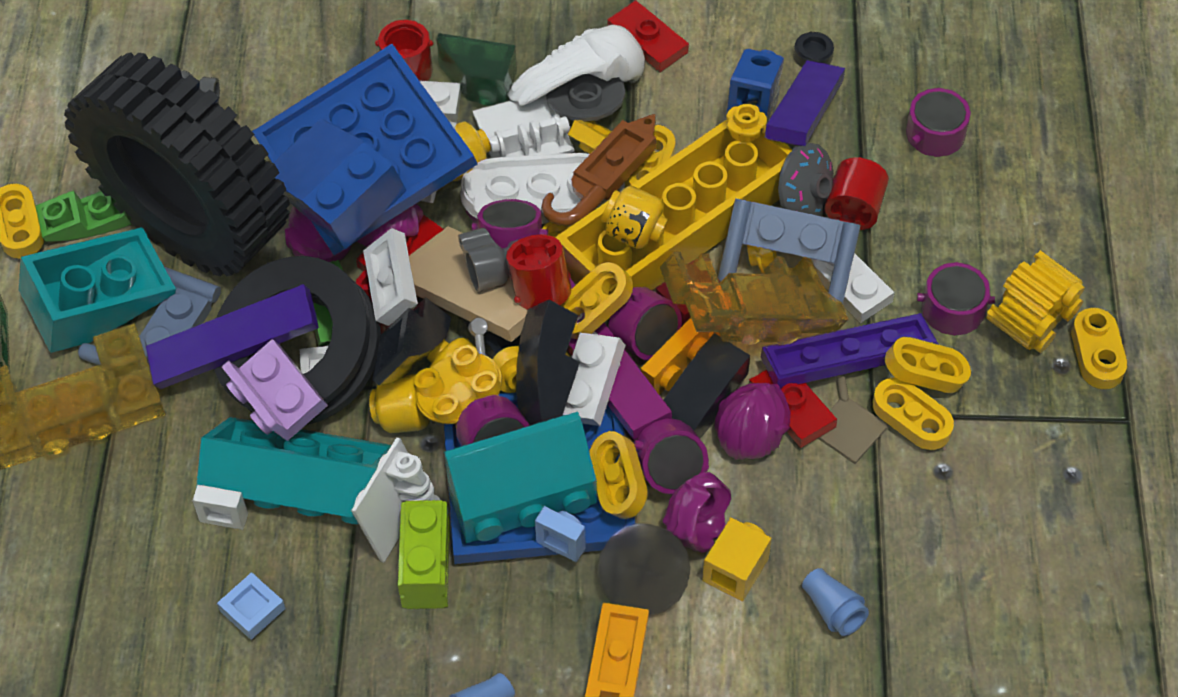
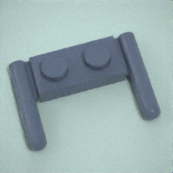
(792, 234)
(176, 314)

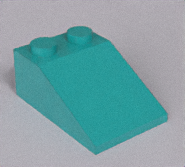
(92, 286)

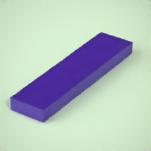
(804, 103)
(231, 336)
(840, 350)

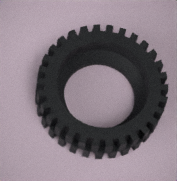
(177, 163)

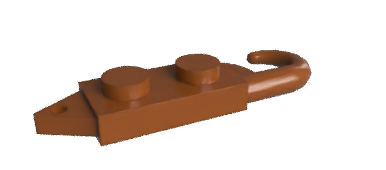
(606, 169)

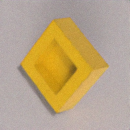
(589, 134)

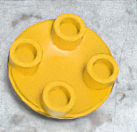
(455, 383)

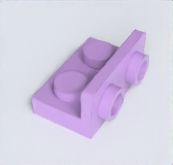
(276, 390)

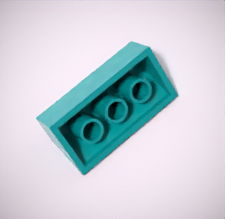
(307, 472)

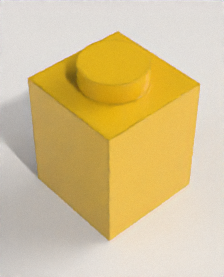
(737, 558)

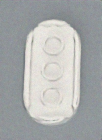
(523, 179)

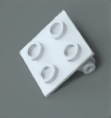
(524, 129)
(379, 504)

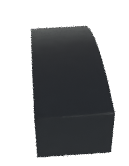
(409, 341)
(542, 367)
(706, 382)

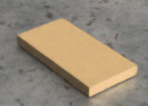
(444, 279)

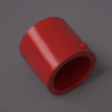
(412, 43)
(857, 192)
(538, 271)

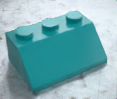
(517, 473)

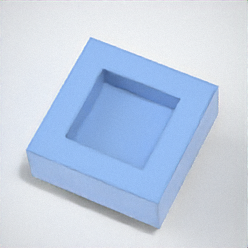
(560, 533)
(251, 606)

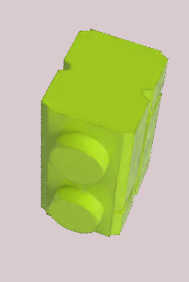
(424, 554)

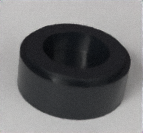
(813, 47)

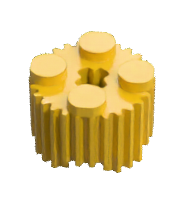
(1037, 302)

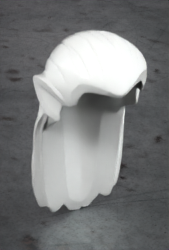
(598, 51)

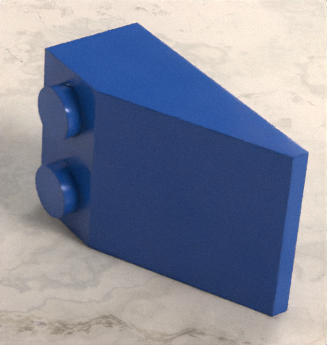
(338, 181)

